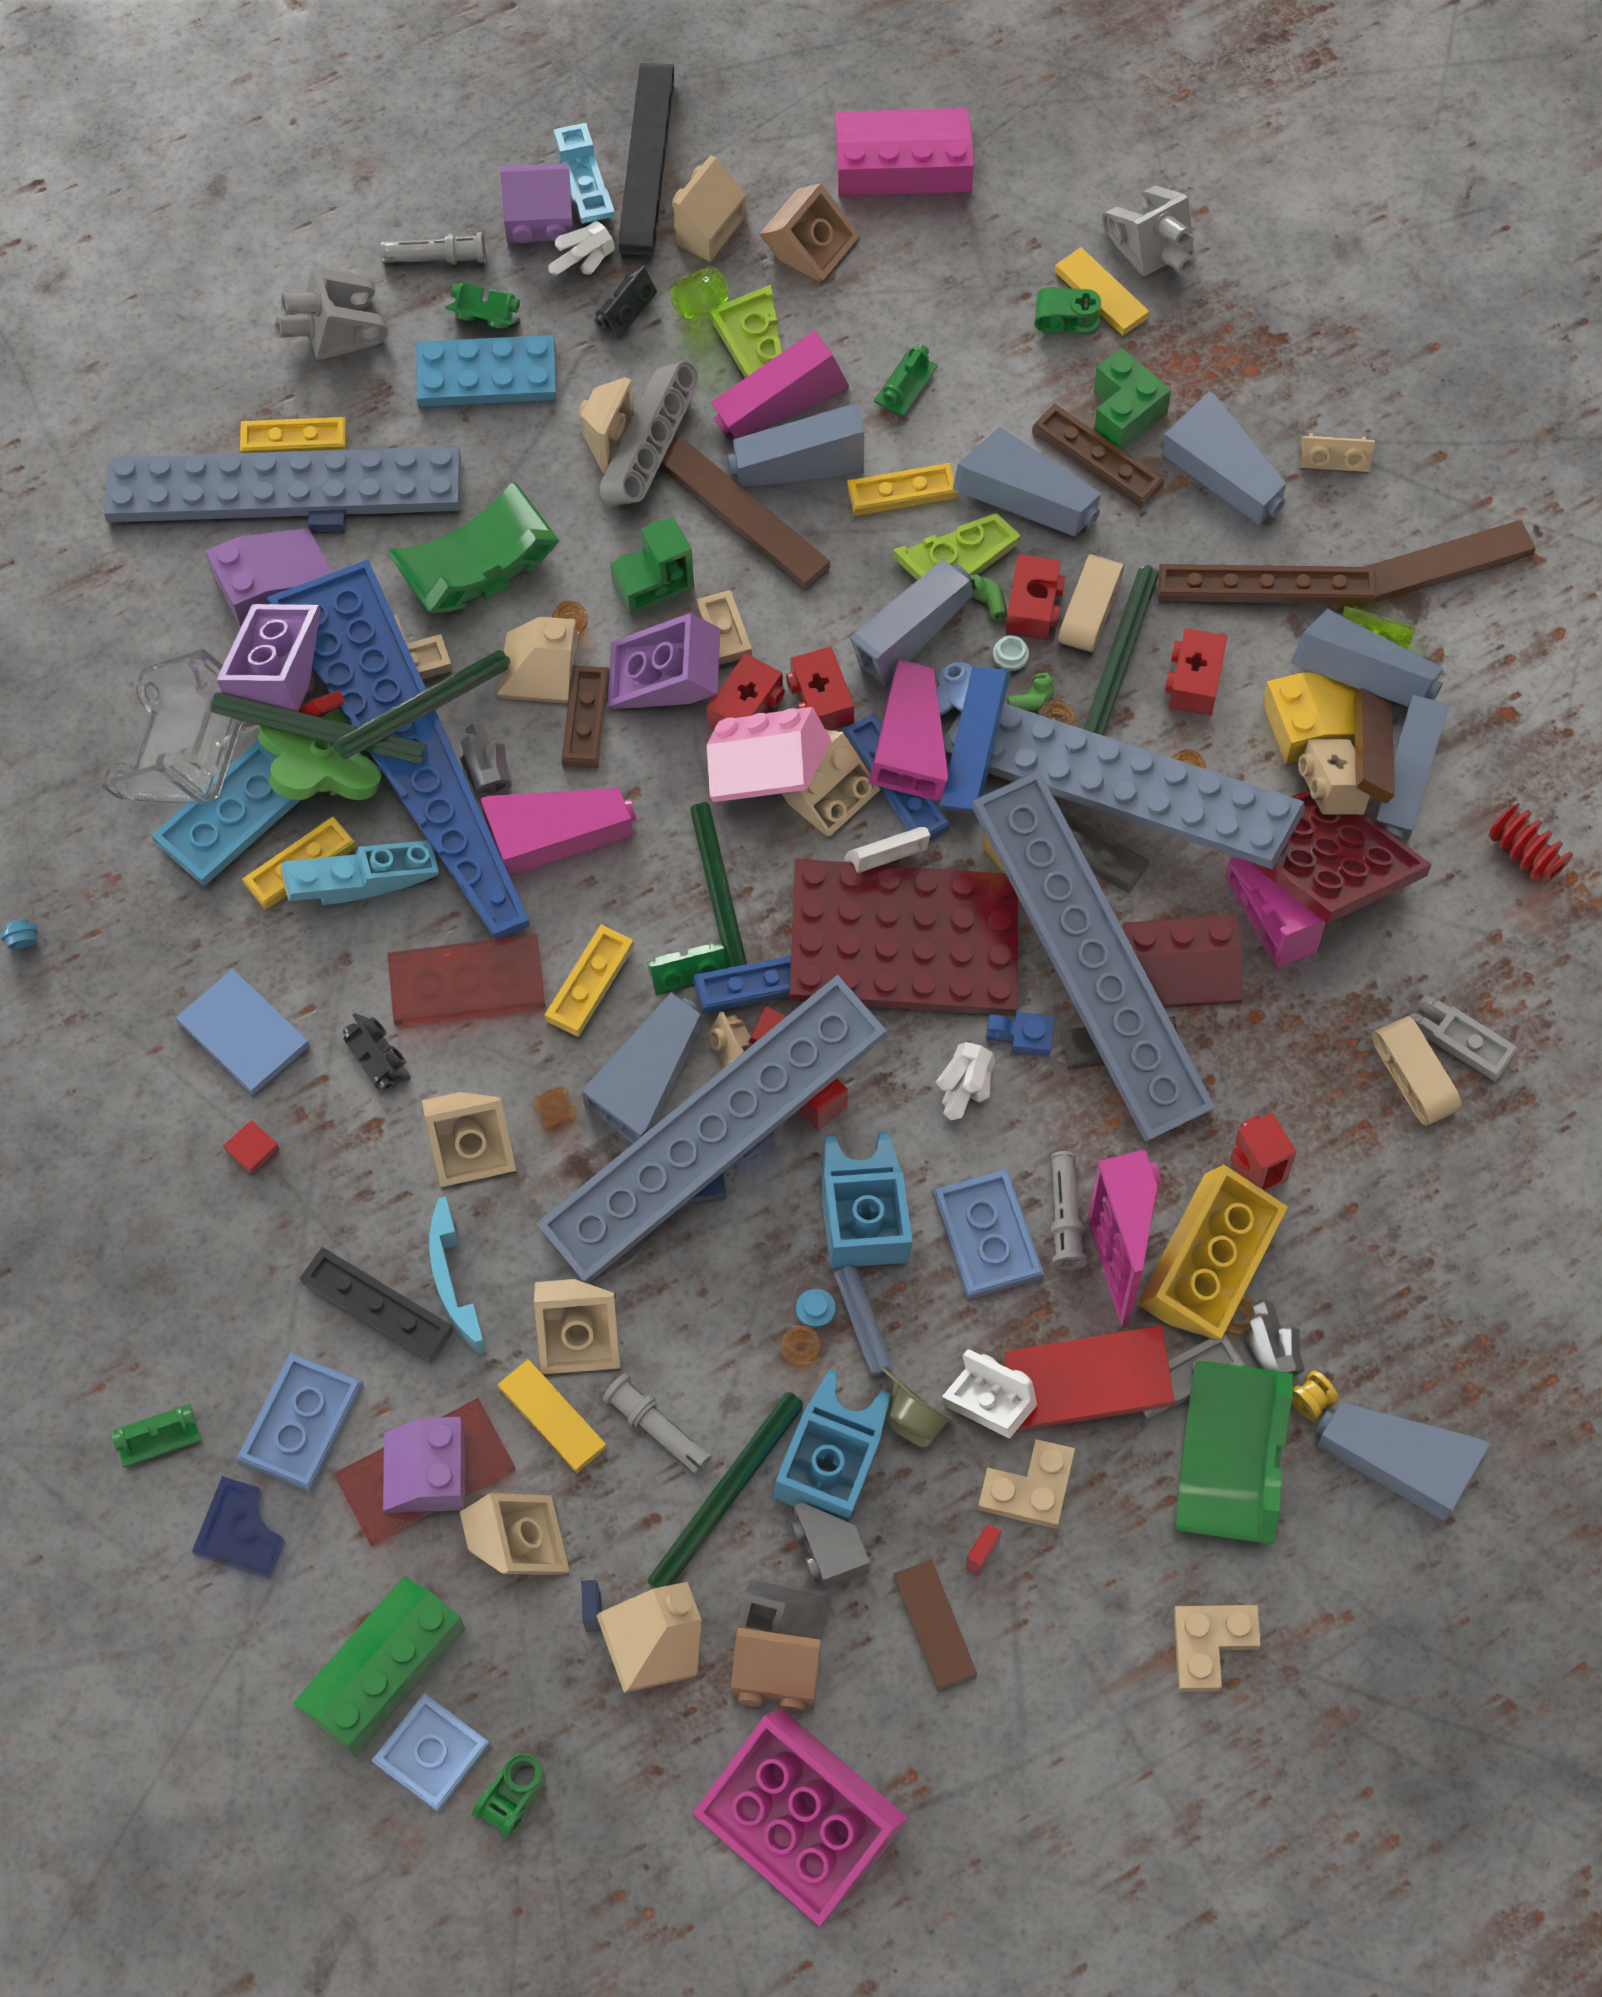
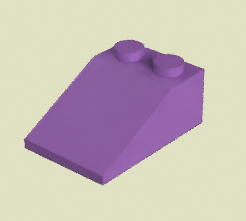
(264, 565)
(272, 655)
(665, 664)

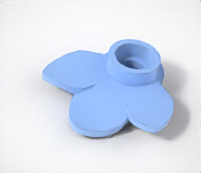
(953, 686)

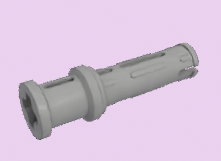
(449, 249)
(1067, 1227)
(643, 1412)

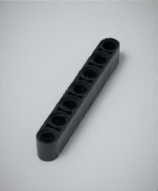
(646, 159)

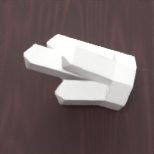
(590, 241)
(965, 1078)

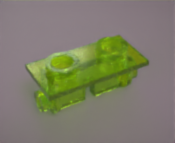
(1390, 629)

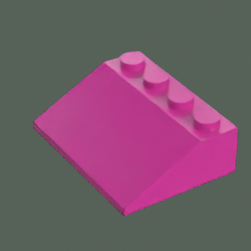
(904, 151)
(1121, 1223)
(799, 1815)

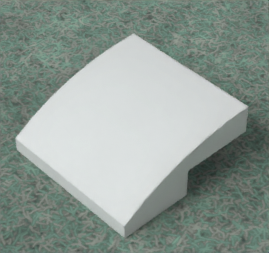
(889, 849)

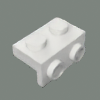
(991, 1394)

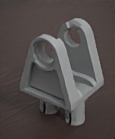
(1157, 237)
(332, 314)

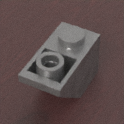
(832, 1545)
(783, 1610)

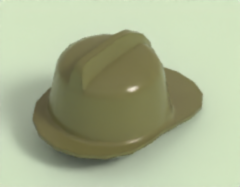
(912, 1416)

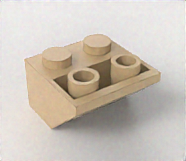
(708, 210)
(836, 789)

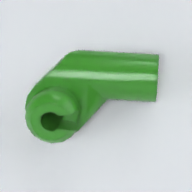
(990, 594)
(1036, 696)

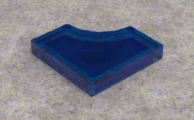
(235, 1531)

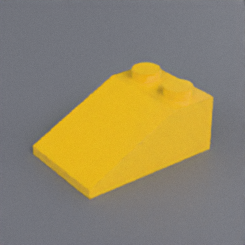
(1306, 709)

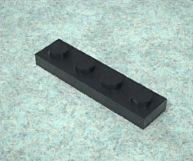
(376, 1304)

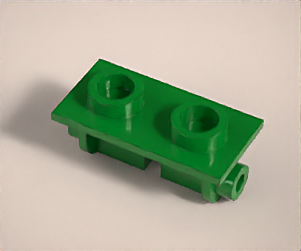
(496, 309)
(907, 380)
(677, 972)
(156, 1435)

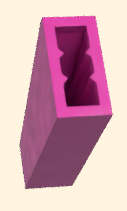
(780, 388)
(911, 738)
(555, 825)

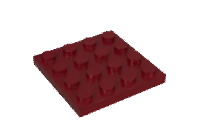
(1342, 862)

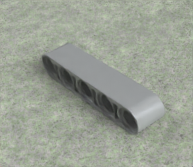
(649, 434)

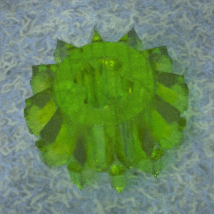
(699, 292)

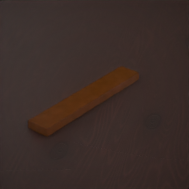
(744, 513)
(1449, 561)
(1267, 584)

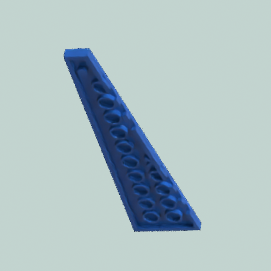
(372, 667)

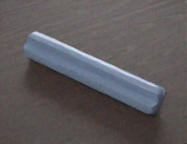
(863, 1320)

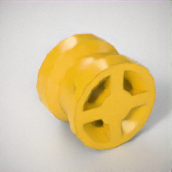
(1314, 1395)

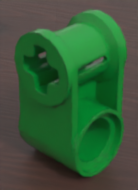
(1064, 310)
(510, 1797)

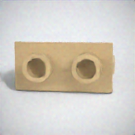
(1336, 453)
(728, 1038)

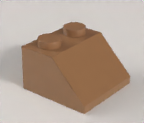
(810, 232)
(775, 1669)

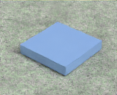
(431, 1752)

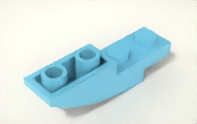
(360, 876)

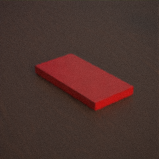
(1096, 1377)

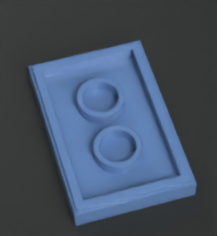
(242, 1031)
(988, 1234)
(300, 1422)

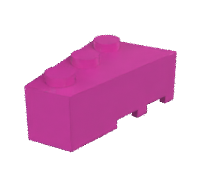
(1281, 921)

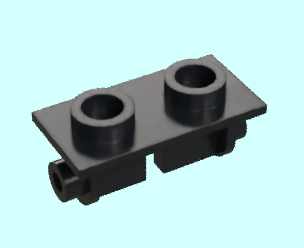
(629, 301)
(386, 1060)

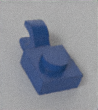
(1028, 1032)

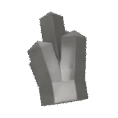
(484, 762)
(1271, 1344)

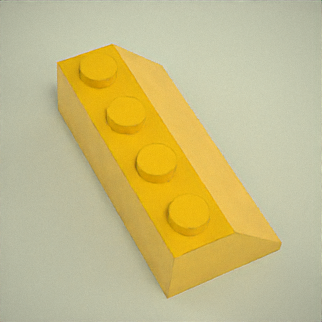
(1213, 1254)

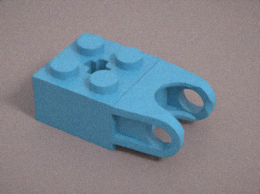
(865, 1206)
(835, 1439)

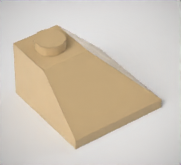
(607, 418)
(540, 660)
(468, 1137)
(575, 1327)
(516, 1534)
(653, 1637)

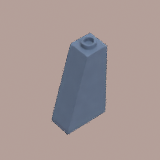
(801, 450)
(1225, 459)
(1027, 484)
(911, 620)
(1365, 660)
(1412, 764)
(643, 1073)
(1403, 1455)

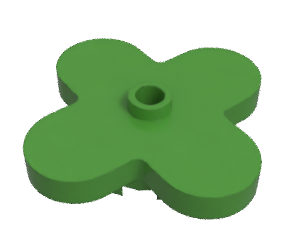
(312, 766)

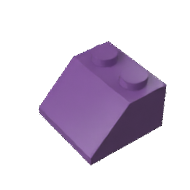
(536, 202)
(425, 1466)

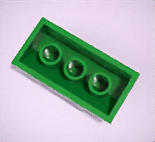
(380, 1665)

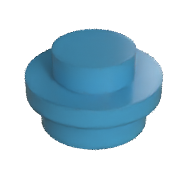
(19, 934)
(815, 1308)

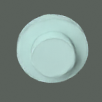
(1010, 653)

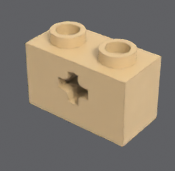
(1331, 776)

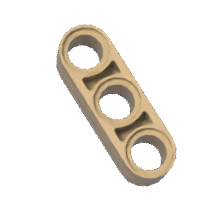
(1091, 603)
(1416, 1071)

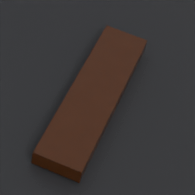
(1098, 455)
(1374, 746)

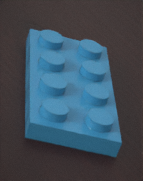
(486, 370)
(217, 832)

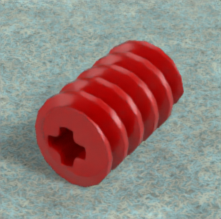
(1529, 846)

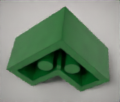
(1131, 397)
(657, 570)

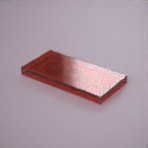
(466, 979)
(363, 1479)

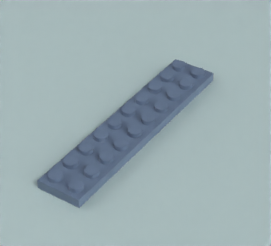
(282, 484)
(1143, 786)
(1092, 956)
(712, 1129)

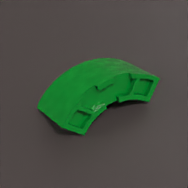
(477, 555)
(1232, 1452)

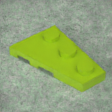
(749, 329)
(970, 546)

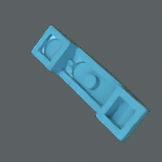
(587, 187)
(443, 1237)

